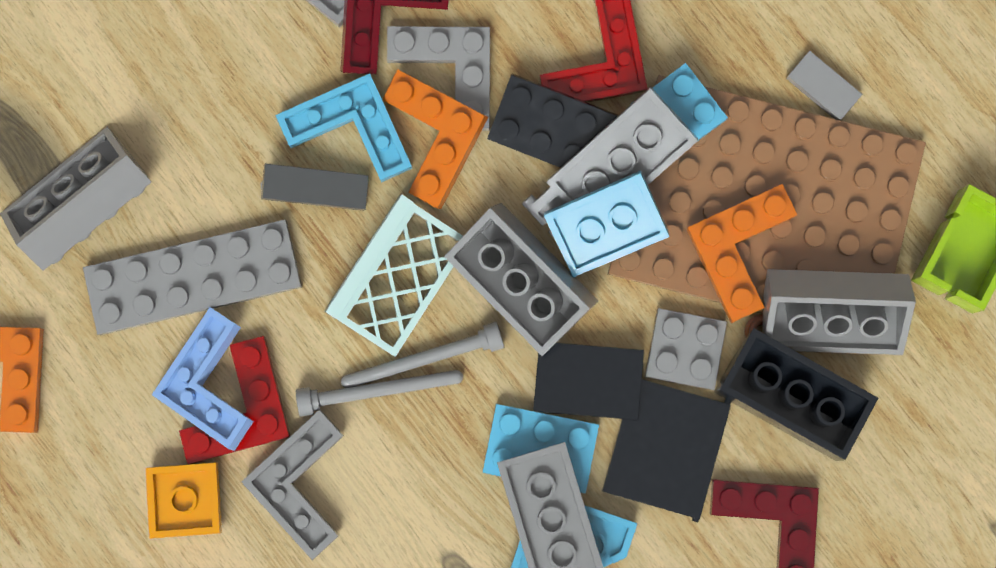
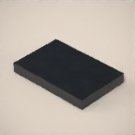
(589, 381)

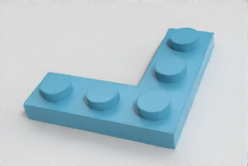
(351, 102)

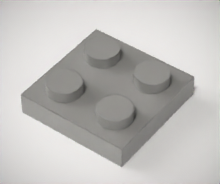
(686, 349)

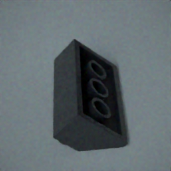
(796, 395)

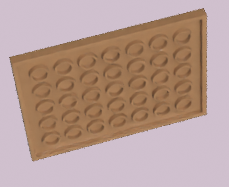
(842, 178)

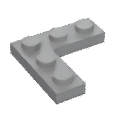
(459, 45)
(274, 487)

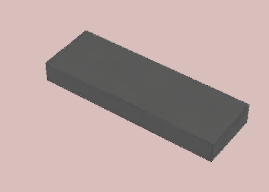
(314, 187)

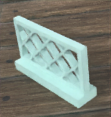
(371, 259)

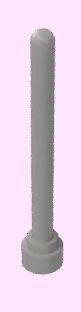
(487, 339)
(311, 400)

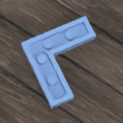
(184, 381)

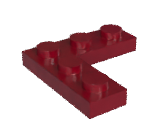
(362, 29)
(791, 505)

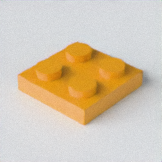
(183, 500)

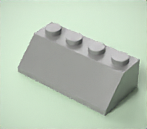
(74, 199)
(520, 278)
(838, 311)

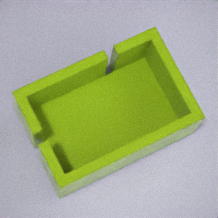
(963, 252)

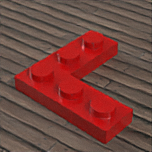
(623, 68)
(260, 400)

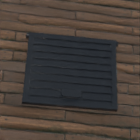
(668, 451)

